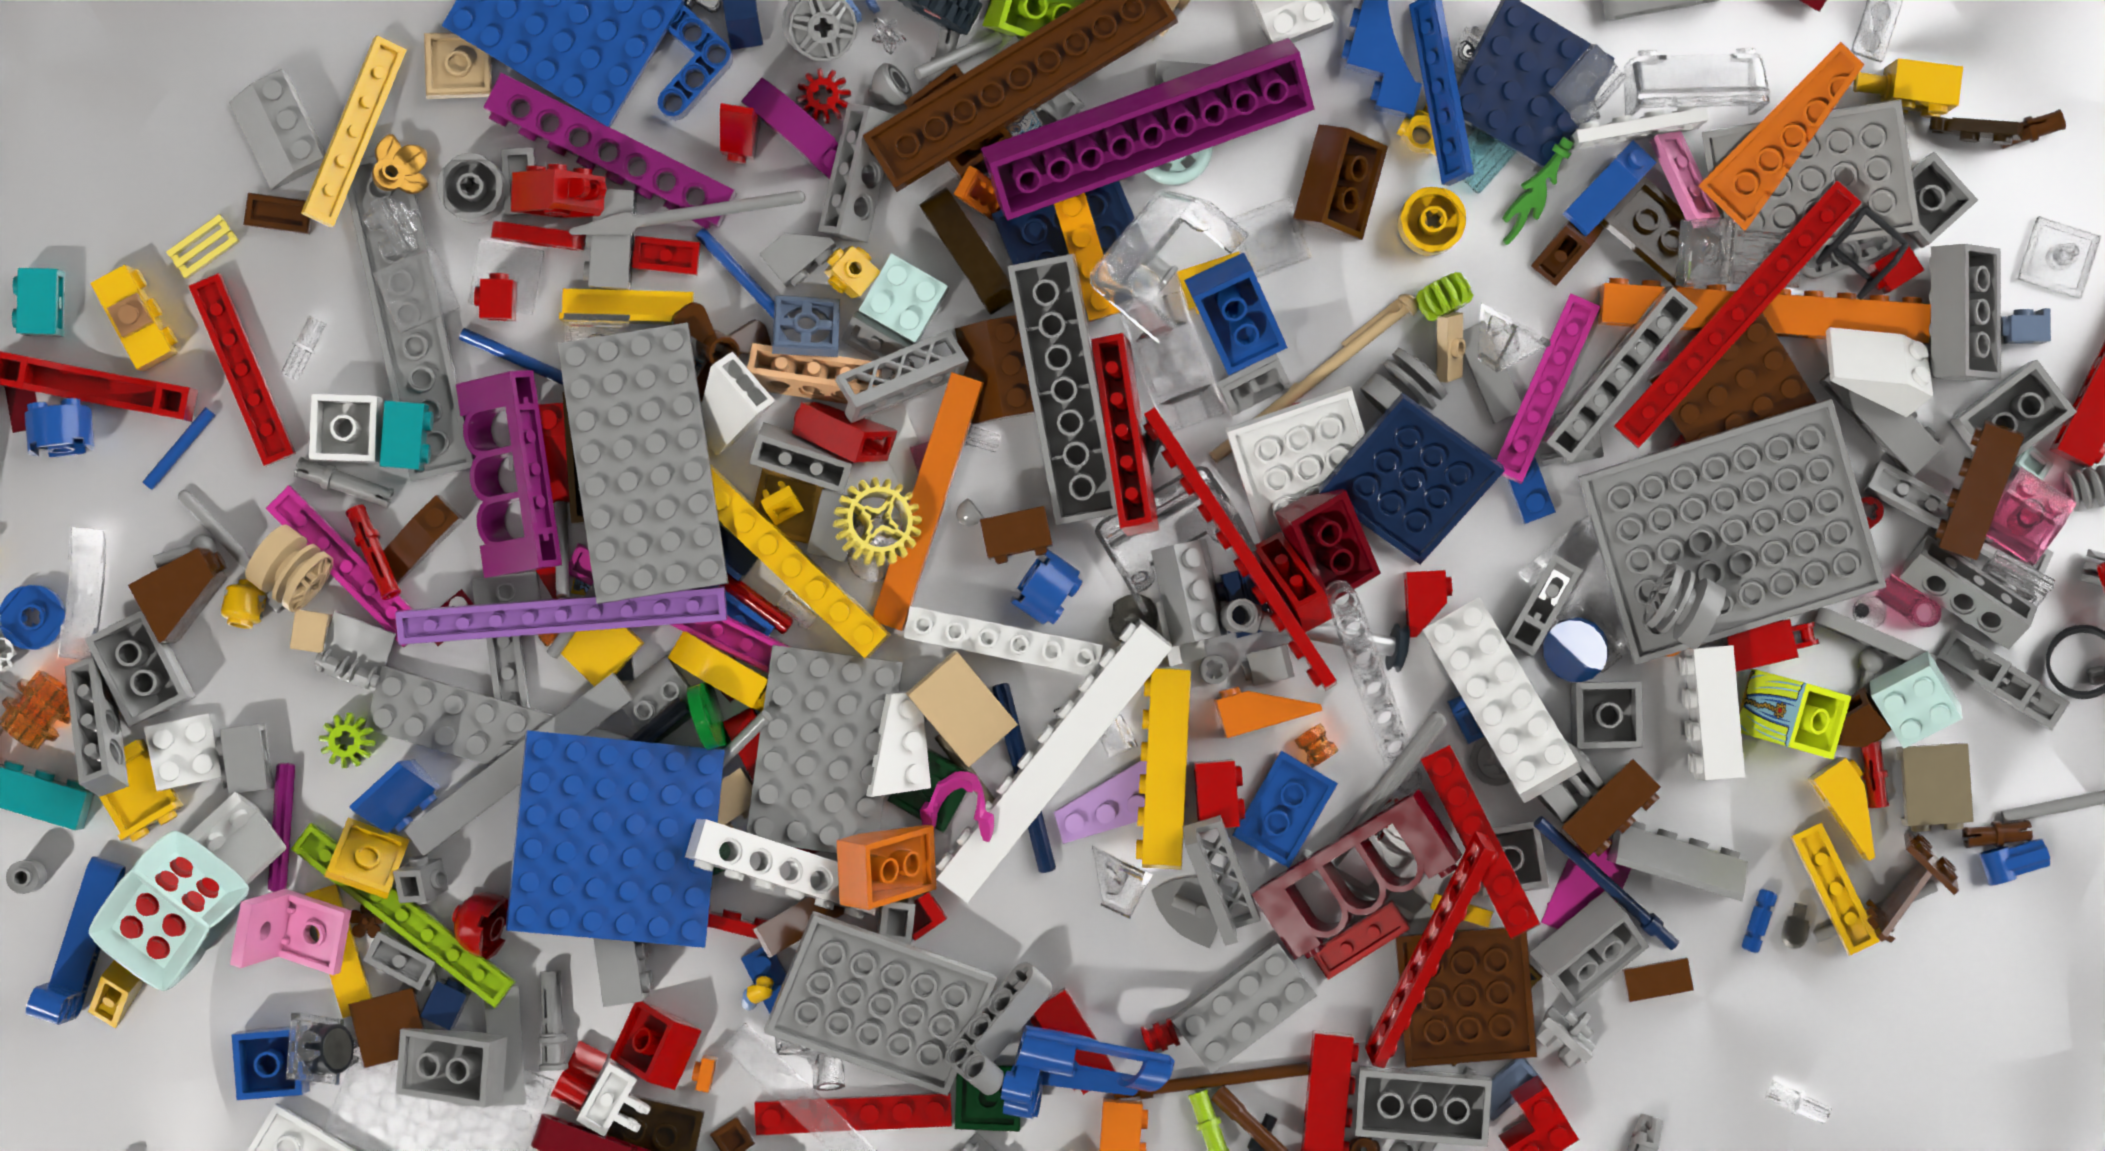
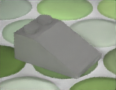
(452, 1066)

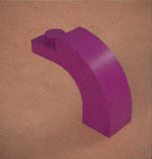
(793, 125)

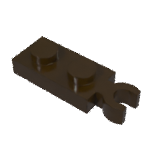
(1973, 129)

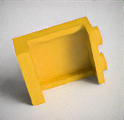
(140, 804)

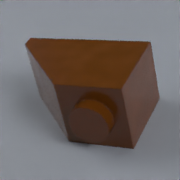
(1564, 252)
(1863, 721)

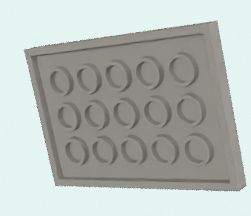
(1855, 145)
(819, 748)
(877, 1002)

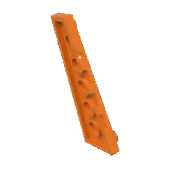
(1766, 155)

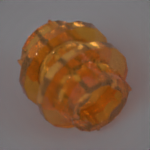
(37, 710)

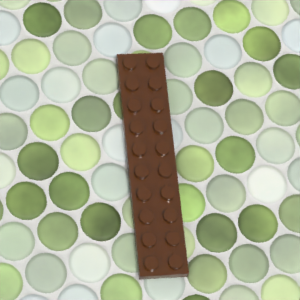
(1013, 84)

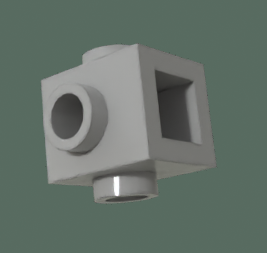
(420, 880)

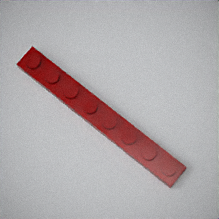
(1430, 948)

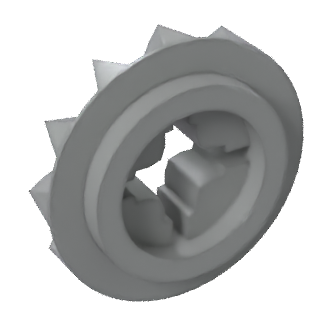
(1487, 774)

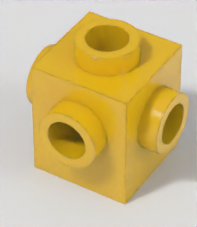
(856, 279)

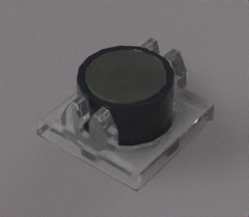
(319, 1049)

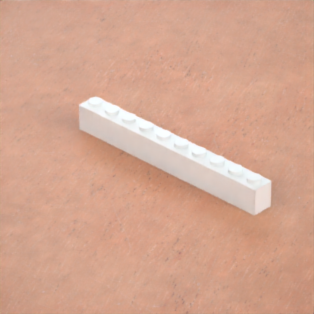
(1054, 758)

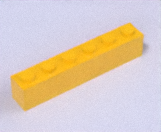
(1166, 769)

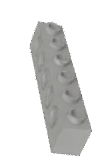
(1619, 373)

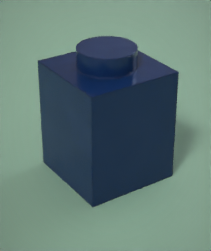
(446, 1003)

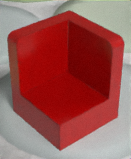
(927, 915)

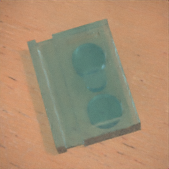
(1487, 159)

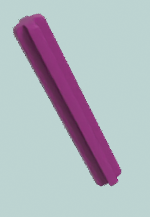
(282, 823)

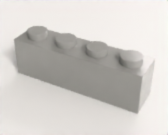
(1898, 436)

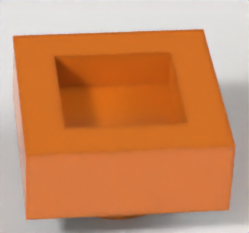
(704, 1073)

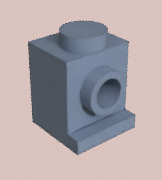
(2026, 327)

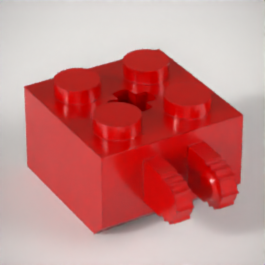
(558, 192)

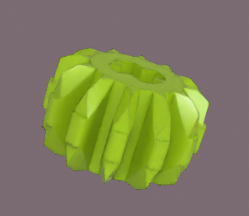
(1444, 296)
(342, 729)

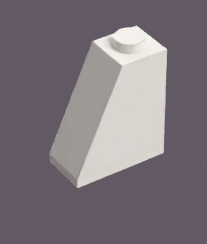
(731, 402)

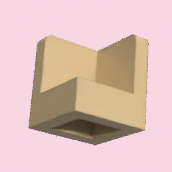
(309, 630)

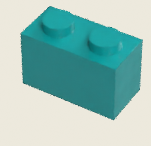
(39, 302)
(405, 435)

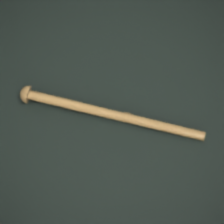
(1351, 346)

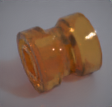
(1316, 745)

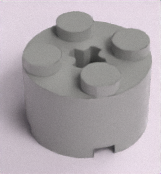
(458, 175)

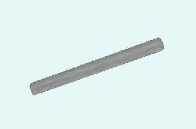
(1396, 774)

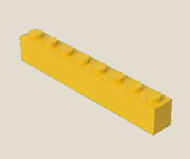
(797, 569)

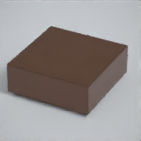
(732, 1136)

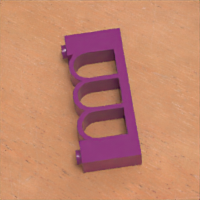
(480, 403)

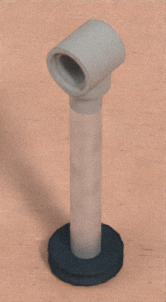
(1393, 646)

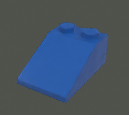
(1236, 313)
(397, 796)

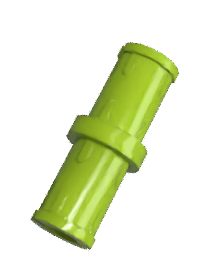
(1207, 1121)

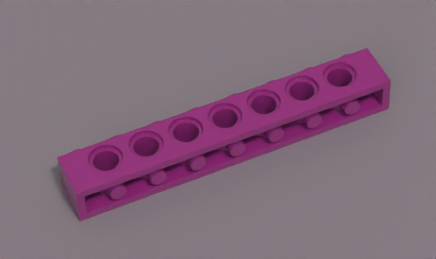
(509, 92)

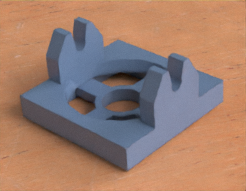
(826, 306)

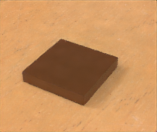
(379, 1023)

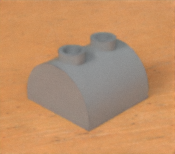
(654, 692)

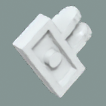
(607, 1100)

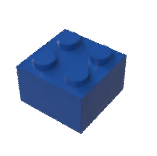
(262, 1064)

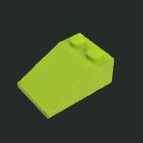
(1024, 16)

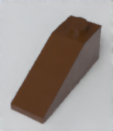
(421, 536)

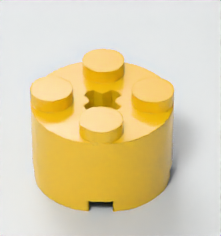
(1432, 240)

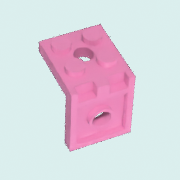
(280, 927)

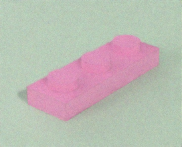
(1683, 175)

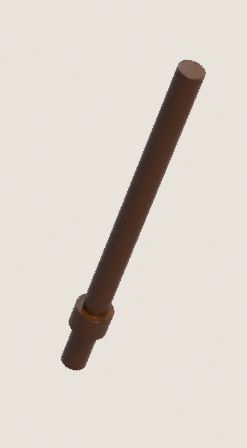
(1224, 1079)

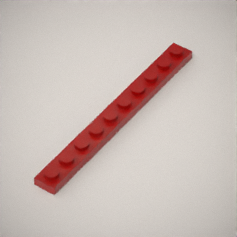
(1737, 314)
(1245, 562)

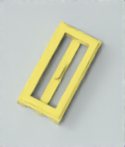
(195, 236)

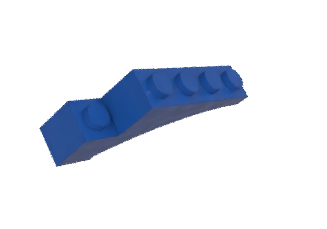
(1377, 54)

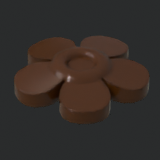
(366, 922)

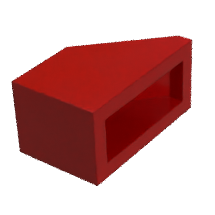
(1425, 597)

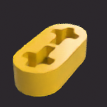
(1474, 913)

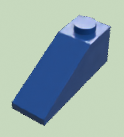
(1609, 188)

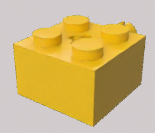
(1919, 84)

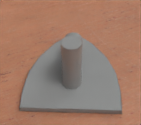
(1187, 909)

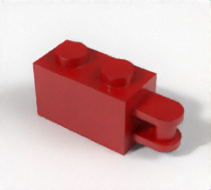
(1769, 643)

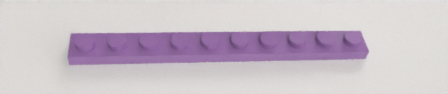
(558, 616)

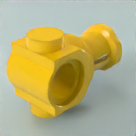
(1420, 120)

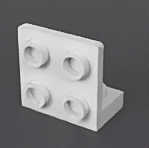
(240, 837)

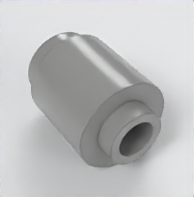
(35, 874)

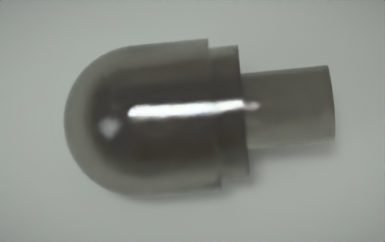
(1796, 927)

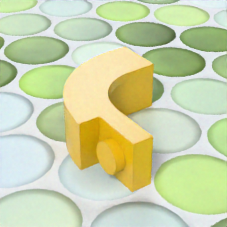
(720, 670)

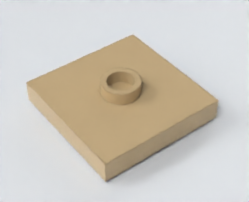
(455, 68)

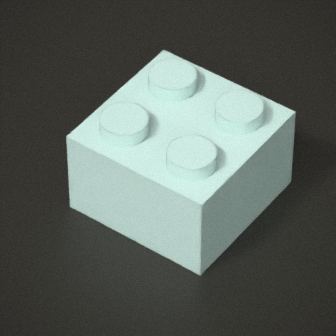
(904, 299)
(1915, 699)

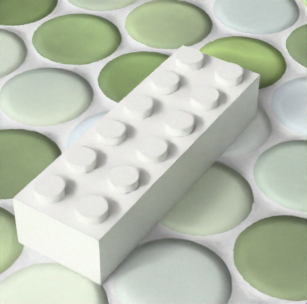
(1502, 700)

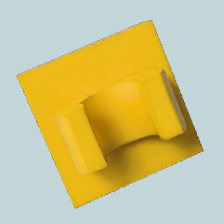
(781, 504)

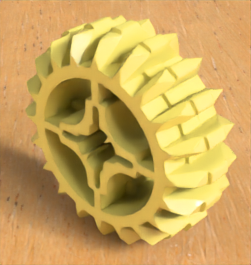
(866, 513)

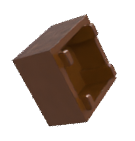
(1016, 534)

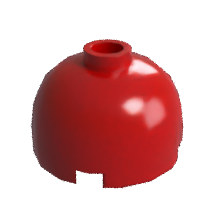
(480, 923)

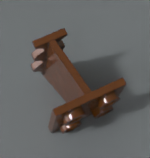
(1885, 917)

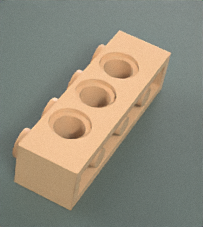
(804, 375)

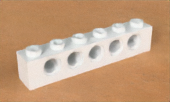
(1003, 641)
(709, 837)

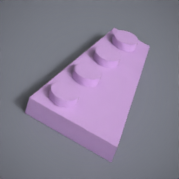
(1104, 807)

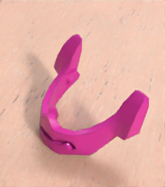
(955, 781)

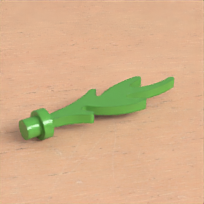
(1537, 195)

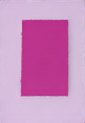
(1577, 889)

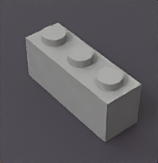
(611, 254)
(798, 458)

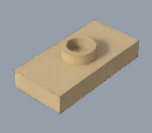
(1450, 347)

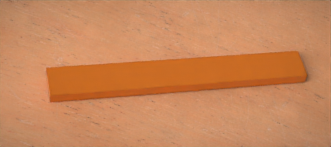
(930, 494)

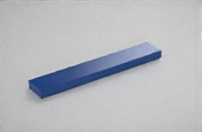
(1441, 91)

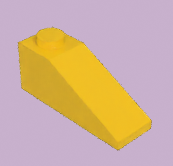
(1846, 799)

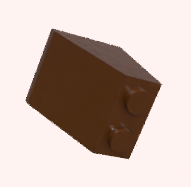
(179, 592)

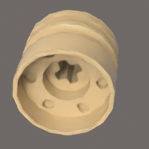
(289, 568)

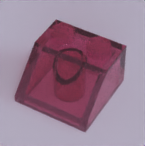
(2029, 516)

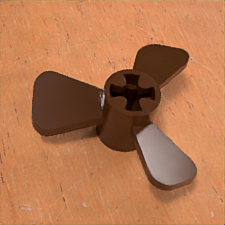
(707, 338)

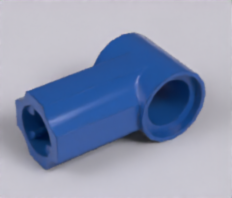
(2006, 863)

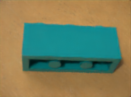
(44, 797)

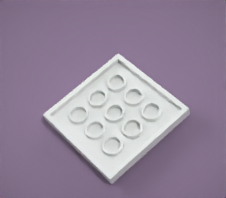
(1293, 452)

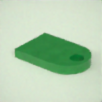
(707, 715)

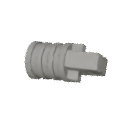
(1646, 1134)

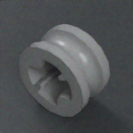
(1224, 669)

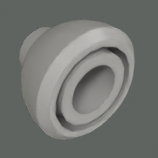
(889, 86)

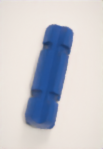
(1759, 920)

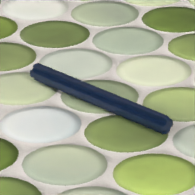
(1016, 750)

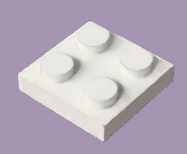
(183, 752)

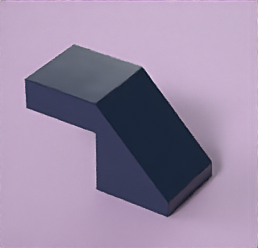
(742, 23)

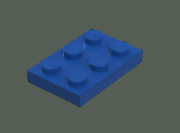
(1284, 809)

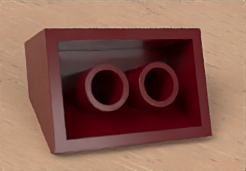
(1329, 539)

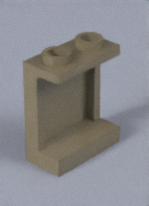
(1936, 786)

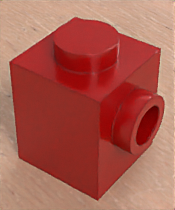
(496, 298)

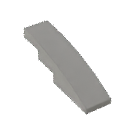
(2003, 680)

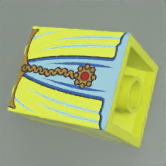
(1793, 713)

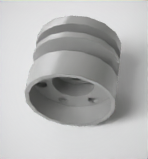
(836, 39)
(1411, 378)
(1691, 608)
(1560, 799)

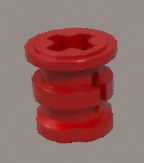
(1160, 1036)

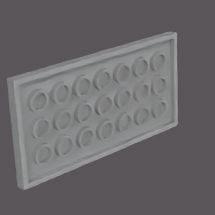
(642, 463)

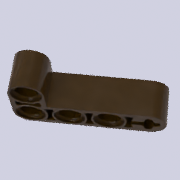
(968, 250)

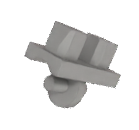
(1571, 1031)

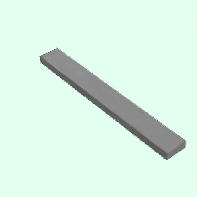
(506, 772)

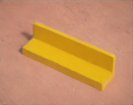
(642, 306)

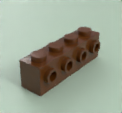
(1980, 489)

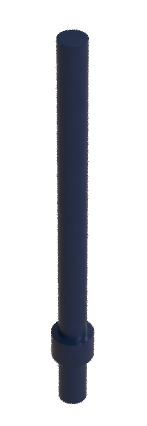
(1649, 921)

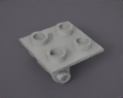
(355, 651)

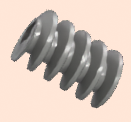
(2086, 486)

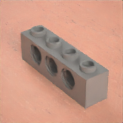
(854, 178)
(1968, 592)
(95, 729)

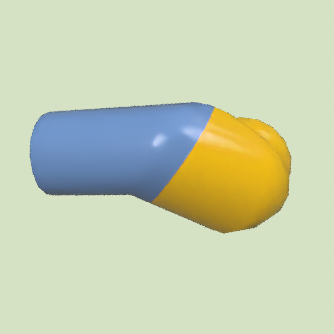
(757, 993)

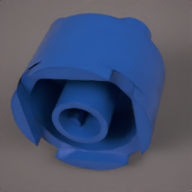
(59, 428)
(1046, 588)

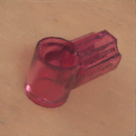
(1906, 601)

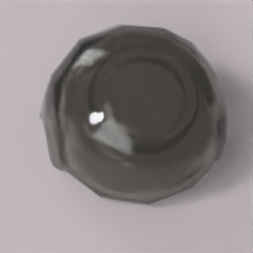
(1127, 611)

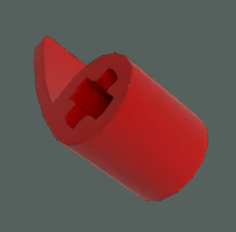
(579, 1079)

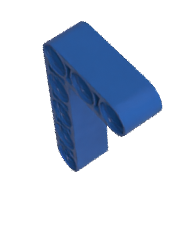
(698, 63)
(66, 992)

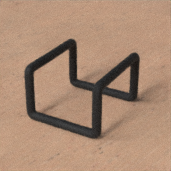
(1871, 283)

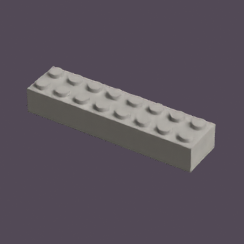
(1063, 387)

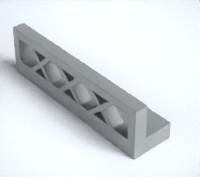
(902, 387)
(1211, 885)

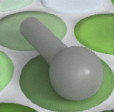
(200, 541)
(1871, 662)

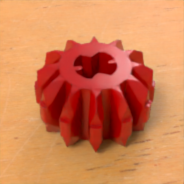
(833, 101)

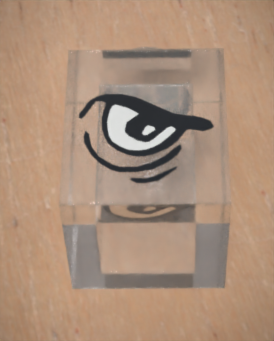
(1465, 47)

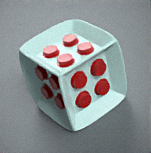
(168, 910)

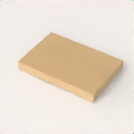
(961, 708)

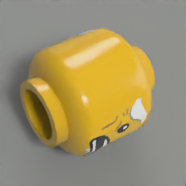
(243, 604)

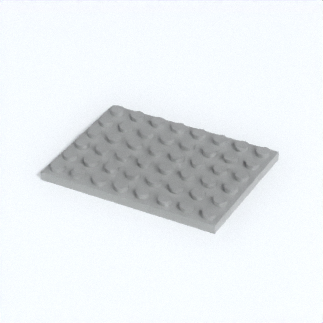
(1749, 508)

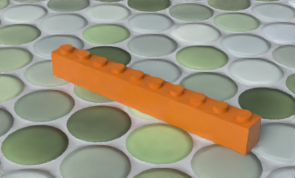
(1787, 314)

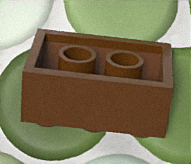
(1340, 181)
(999, 362)
(1611, 809)

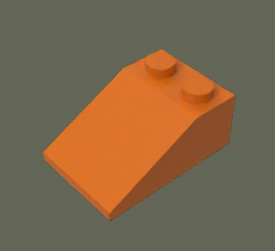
(1250, 711)
(886, 866)

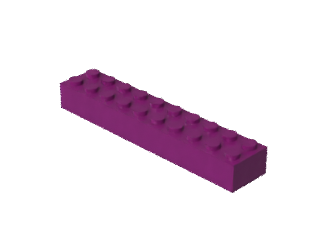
(1148, 128)

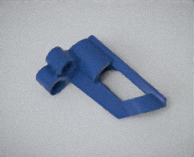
(1049, 1060)

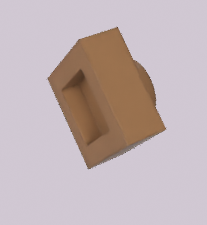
(130, 315)

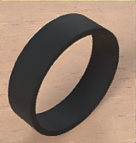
(2060, 636)

